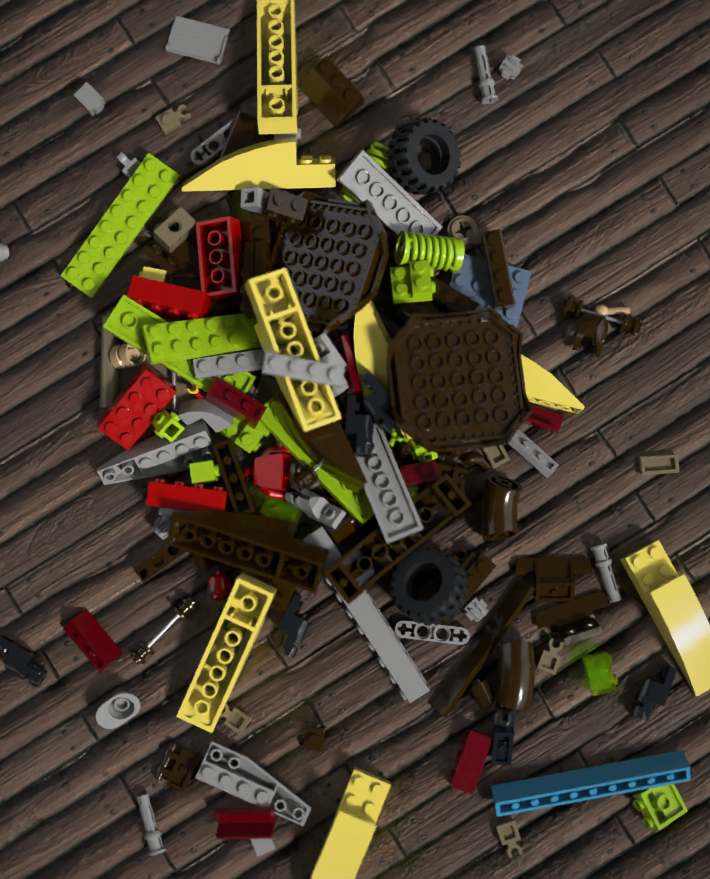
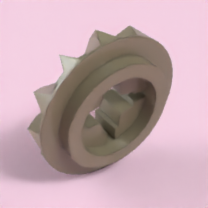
(466, 222)

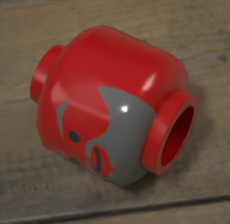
(219, 586)

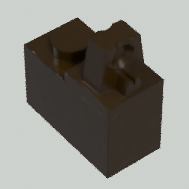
(350, 532)

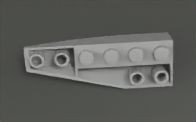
(160, 456)
(250, 782)

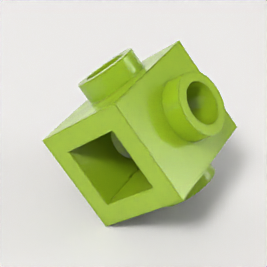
(167, 425)
(420, 453)

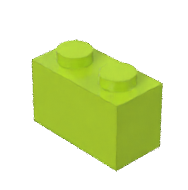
(205, 472)

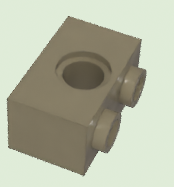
(172, 239)

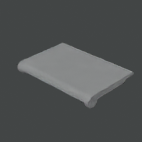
(197, 40)

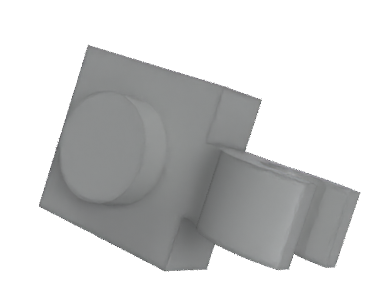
(130, 166)

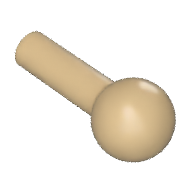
(602, 309)

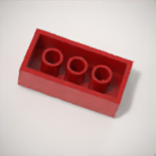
(220, 257)
(169, 299)
(136, 406)
(186, 498)

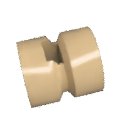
(126, 356)

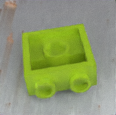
(412, 282)
(246, 436)
(659, 806)

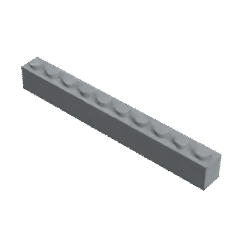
(376, 628)

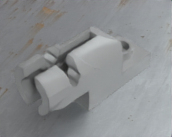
(329, 355)
(315, 507)

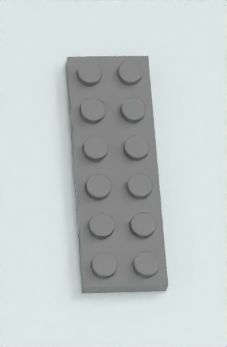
(391, 202)
(388, 490)

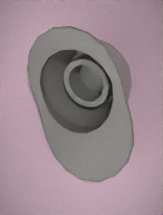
(117, 709)

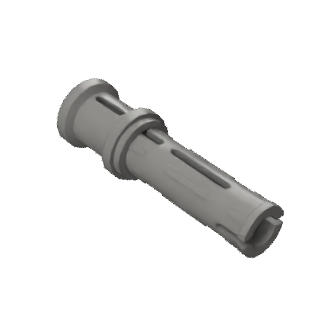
(486, 82)
(604, 563)
(152, 834)

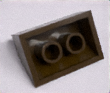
(332, 92)
(253, 225)

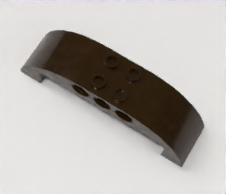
(374, 557)

